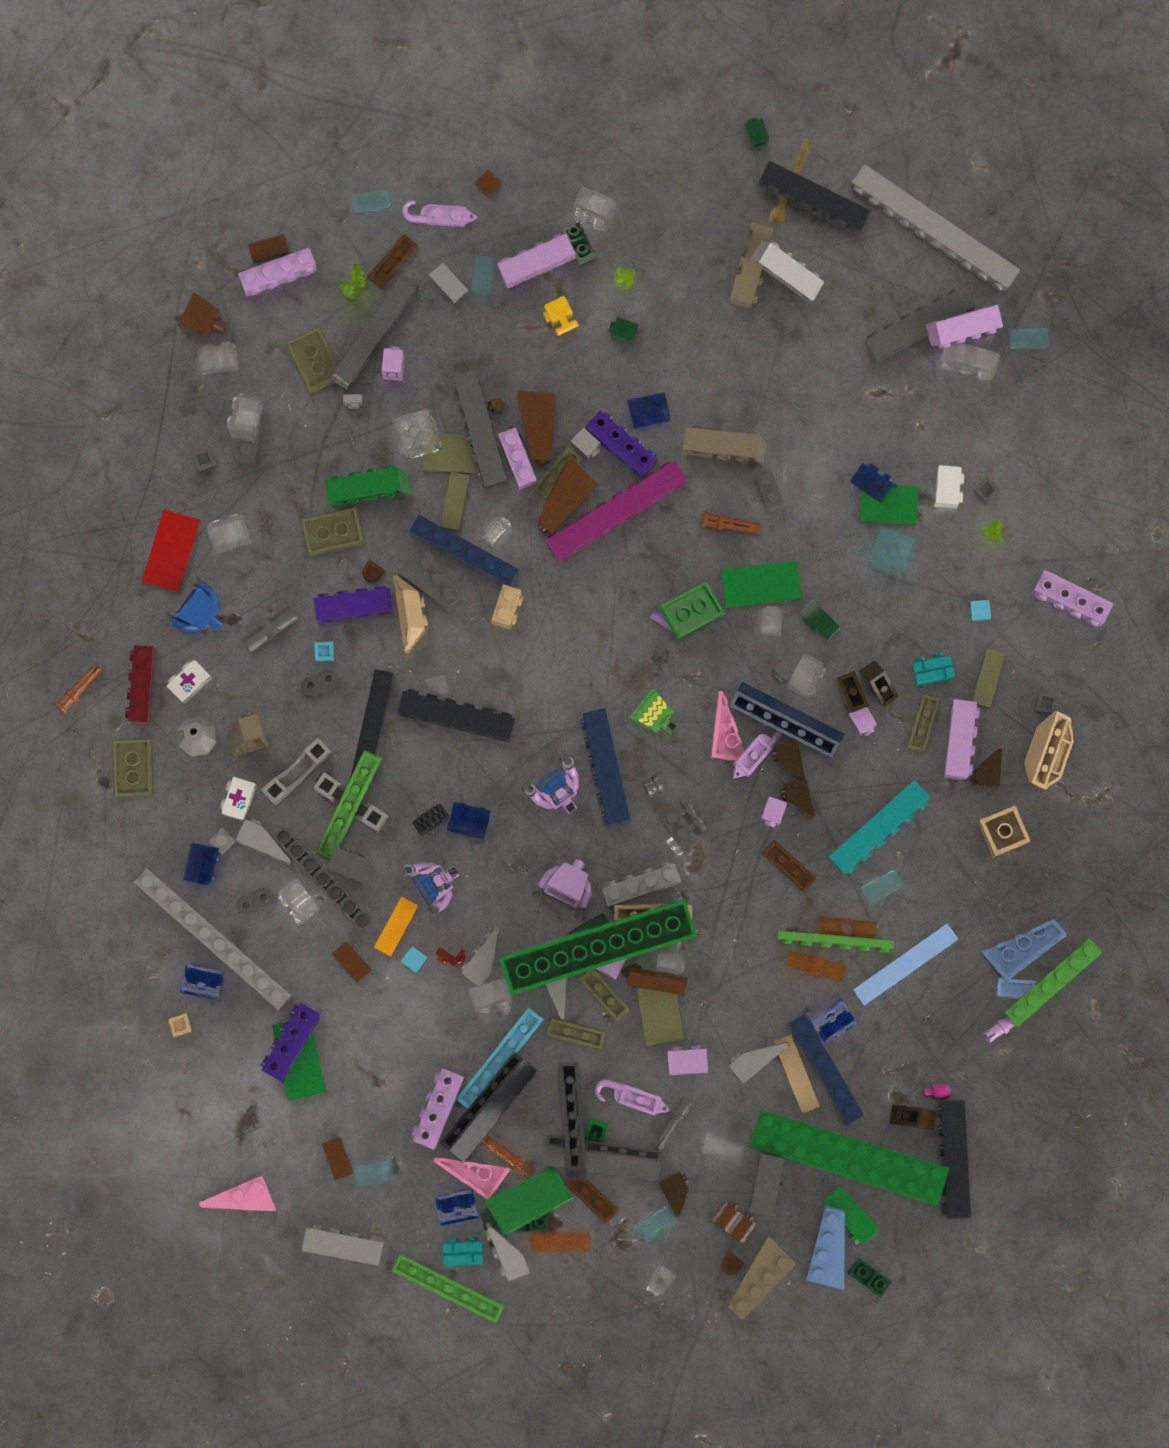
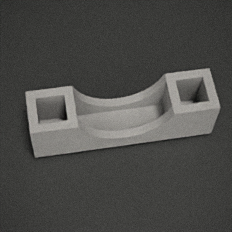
(293, 776)
(366, 813)

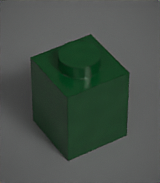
(756, 133)
(623, 331)

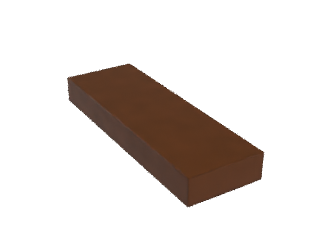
(392, 261)
(789, 866)
(657, 981)
(592, 1198)

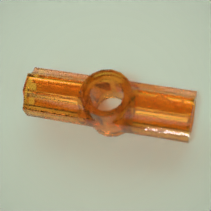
(860, 928)
(816, 965)

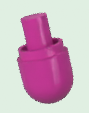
(938, 1092)

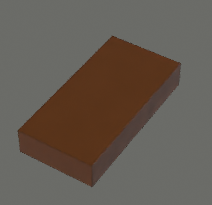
(268, 248)
(351, 962)
(337, 1158)

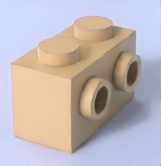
(506, 607)

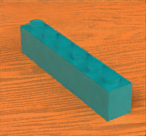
(878, 828)

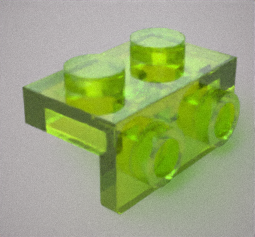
(357, 281)

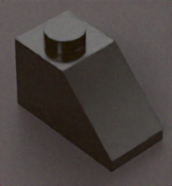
(879, 683)
(852, 692)
(789, 759)
(988, 772)
(798, 796)
(913, 1117)
(675, 1190)

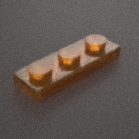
(560, 1241)

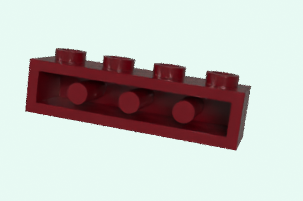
(141, 685)

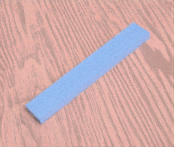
(905, 964)

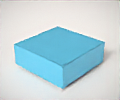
(980, 610)
(324, 651)
(414, 959)

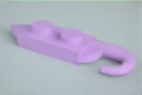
(439, 215)
(754, 754)
(632, 1097)

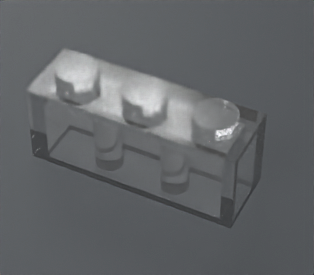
(970, 360)

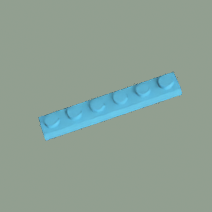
(511, 1043)

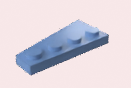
(1016, 954)
(829, 1250)

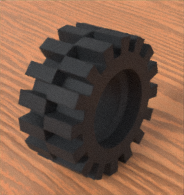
(430, 819)

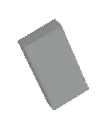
(448, 282)

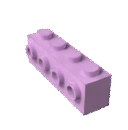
(536, 260)
(277, 271)
(964, 325)
(1072, 598)
(960, 739)
(438, 1109)

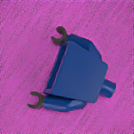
(197, 609)

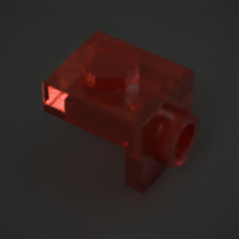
(444, 957)

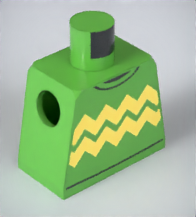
(654, 714)

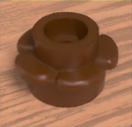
(495, 405)

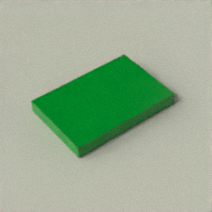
(897, 508)
(691, 610)

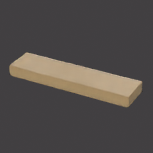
(797, 1076)

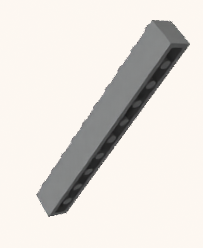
(934, 228)
(213, 939)

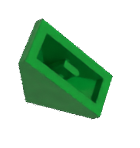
(596, 1130)

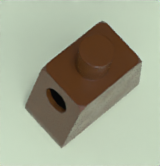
(201, 317)

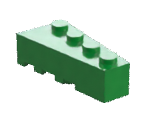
(367, 485)

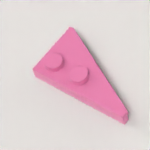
(725, 739)
(479, 1177)
(247, 1196)

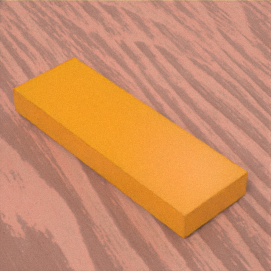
(396, 926)

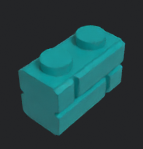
(932, 670)
(463, 1253)

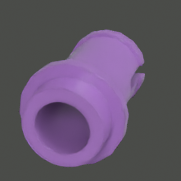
(656, 615)

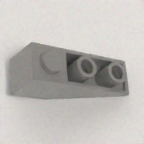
(482, 963)
(510, 1255)

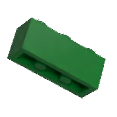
(856, 1220)

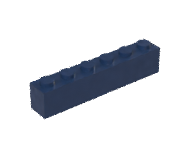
(464, 551)
(786, 719)
(606, 767)
(825, 1069)

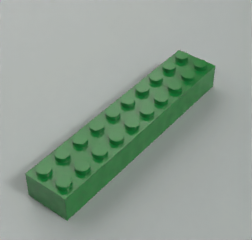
(597, 946)
(849, 1158)

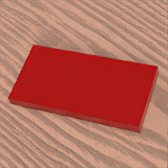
(171, 550)

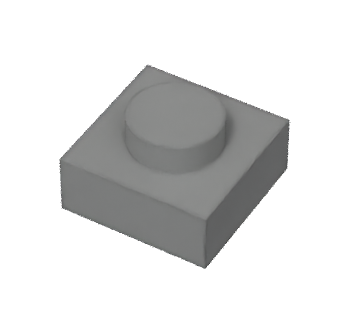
(353, 401)
(222, 841)

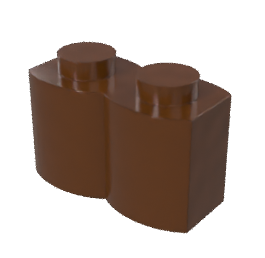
(733, 1222)

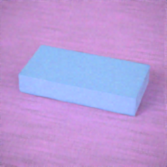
(1013, 988)

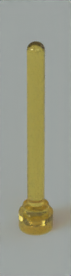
(778, 214)

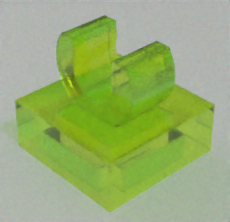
(624, 274)
(995, 531)

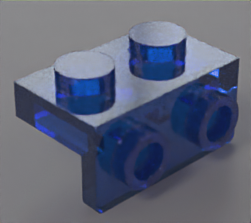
(649, 410)
(873, 482)
(469, 820)
(201, 864)
(202, 982)
(833, 1021)
(456, 1207)

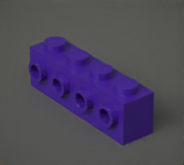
(622, 445)
(353, 605)
(291, 1042)

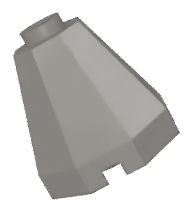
(200, 743)

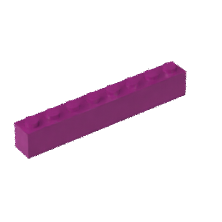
(617, 511)

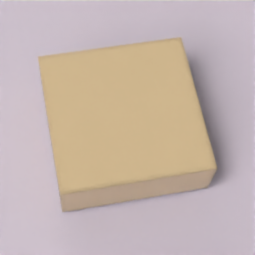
(180, 1025)

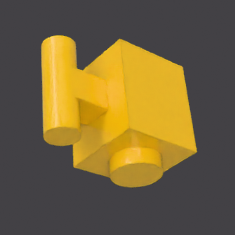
(558, 312)

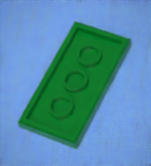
(761, 584)
(306, 1074)
(528, 1200)

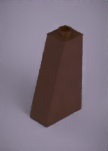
(538, 421)
(567, 493)

